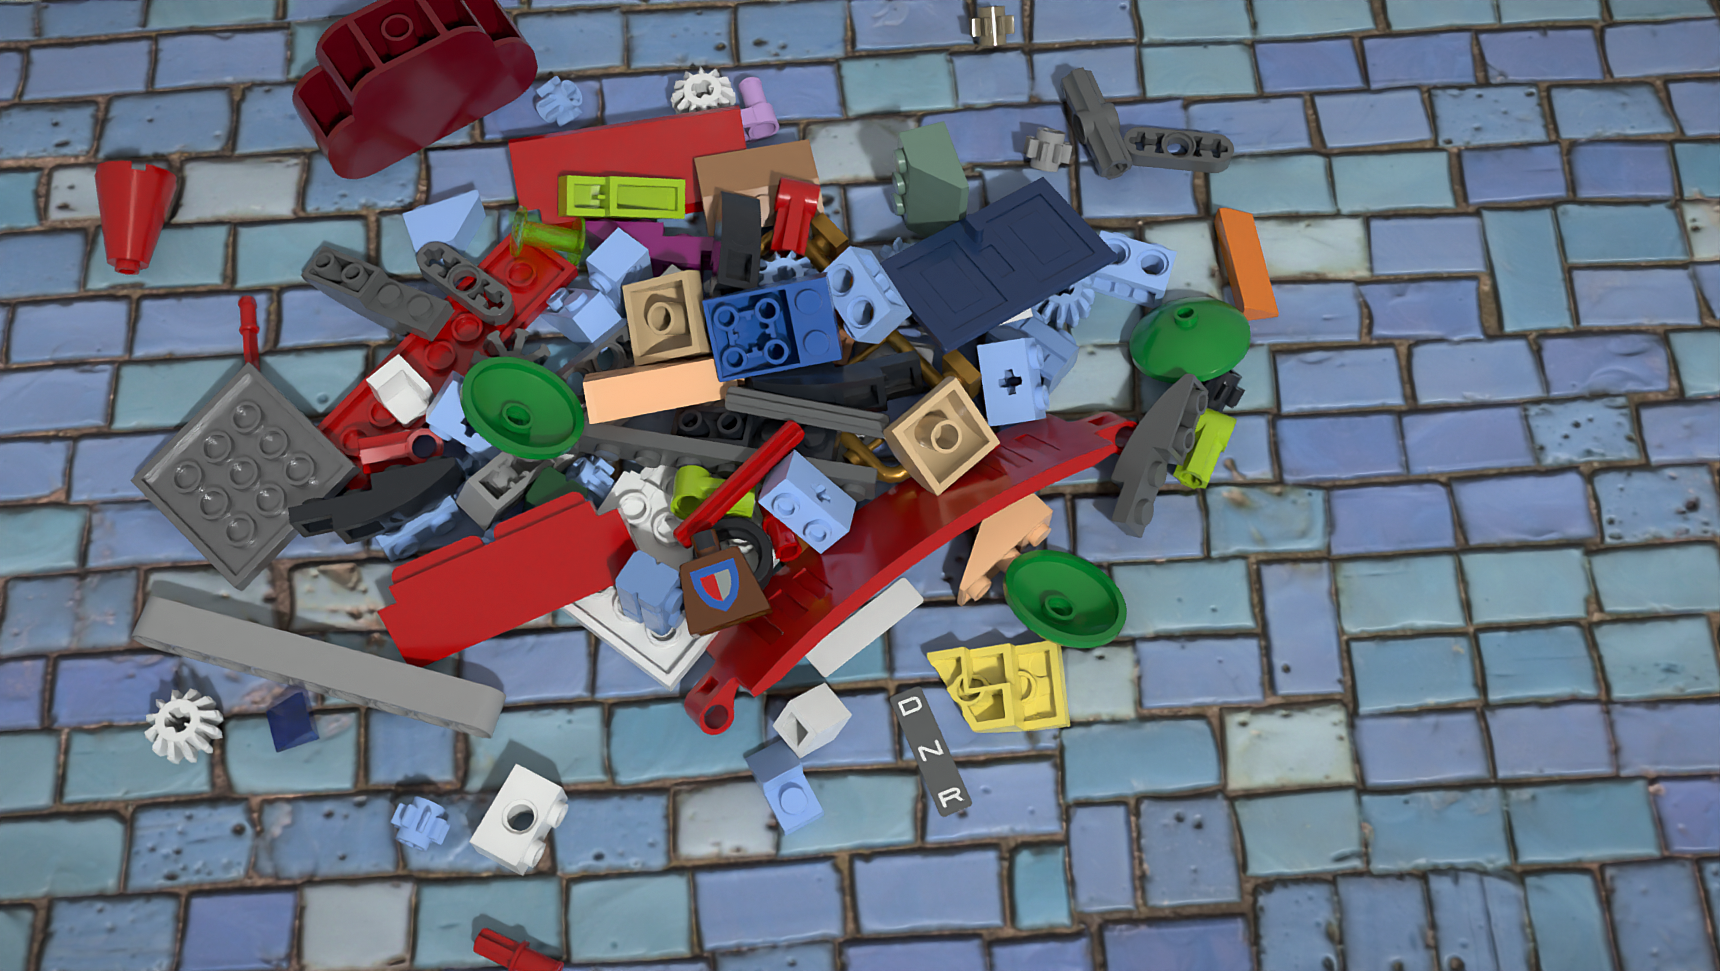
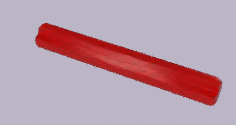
(739, 483)

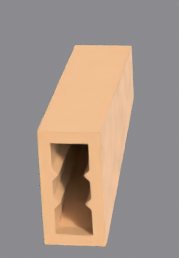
(653, 388)

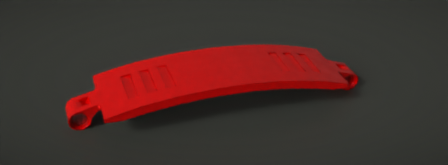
(883, 542)

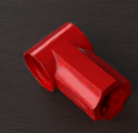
(794, 209)
(394, 449)

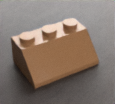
(754, 175)

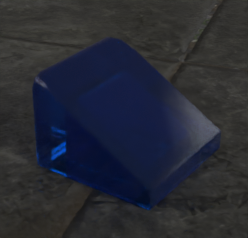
(292, 722)

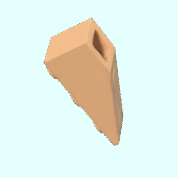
(1001, 541)

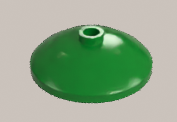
(1190, 337)
(521, 408)
(1064, 599)

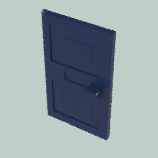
(996, 264)

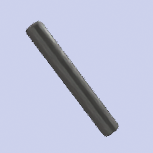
(806, 412)

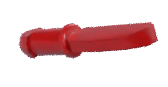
(249, 329)

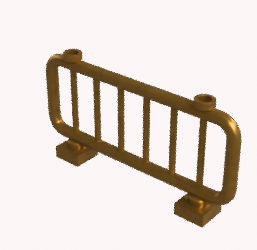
(832, 242)

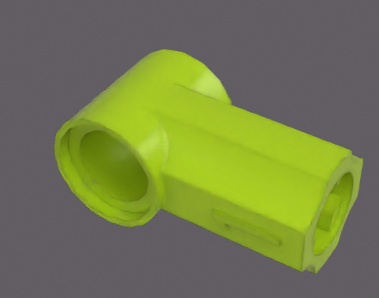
(1210, 440)
(695, 485)

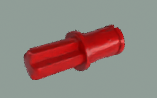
(783, 538)
(513, 954)

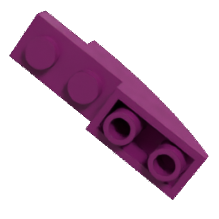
(680, 250)

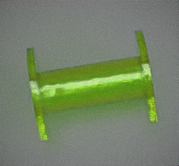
(547, 236)

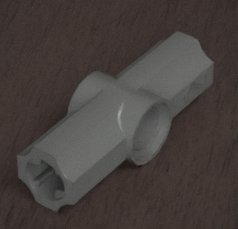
(1096, 123)

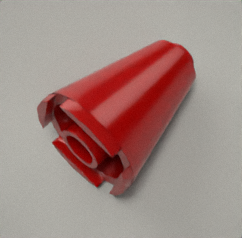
(132, 212)

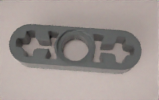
(1190, 140)
(472, 298)

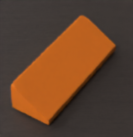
(1245, 264)

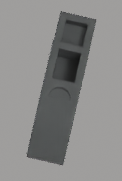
(377, 297)
(1159, 439)

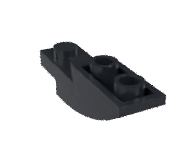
(735, 245)
(856, 385)
(750, 431)
(395, 499)

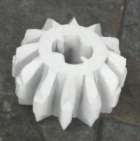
(702, 92)
(171, 718)

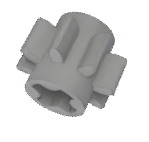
(1047, 149)

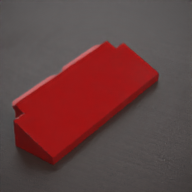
(637, 148)
(484, 590)

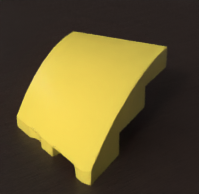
(1006, 686)

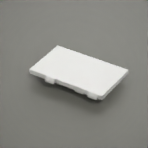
(649, 518)

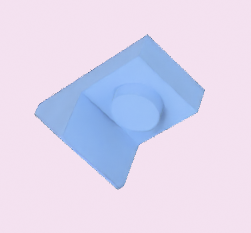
(784, 786)

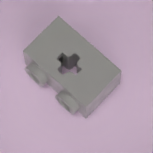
(499, 487)

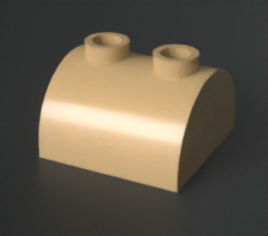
(667, 318)
(940, 436)

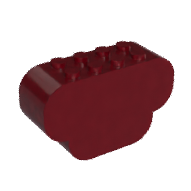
(408, 78)

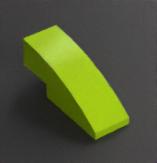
(621, 197)

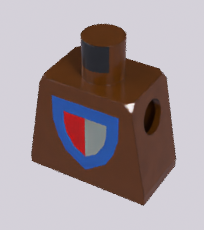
(719, 587)

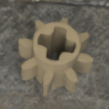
(991, 25)

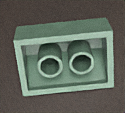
(928, 180)

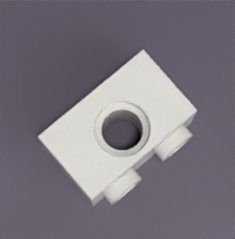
(520, 794)

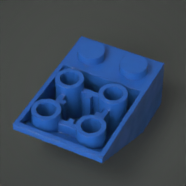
(773, 327)

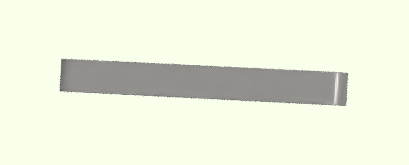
(320, 667)

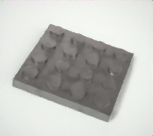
(238, 473)

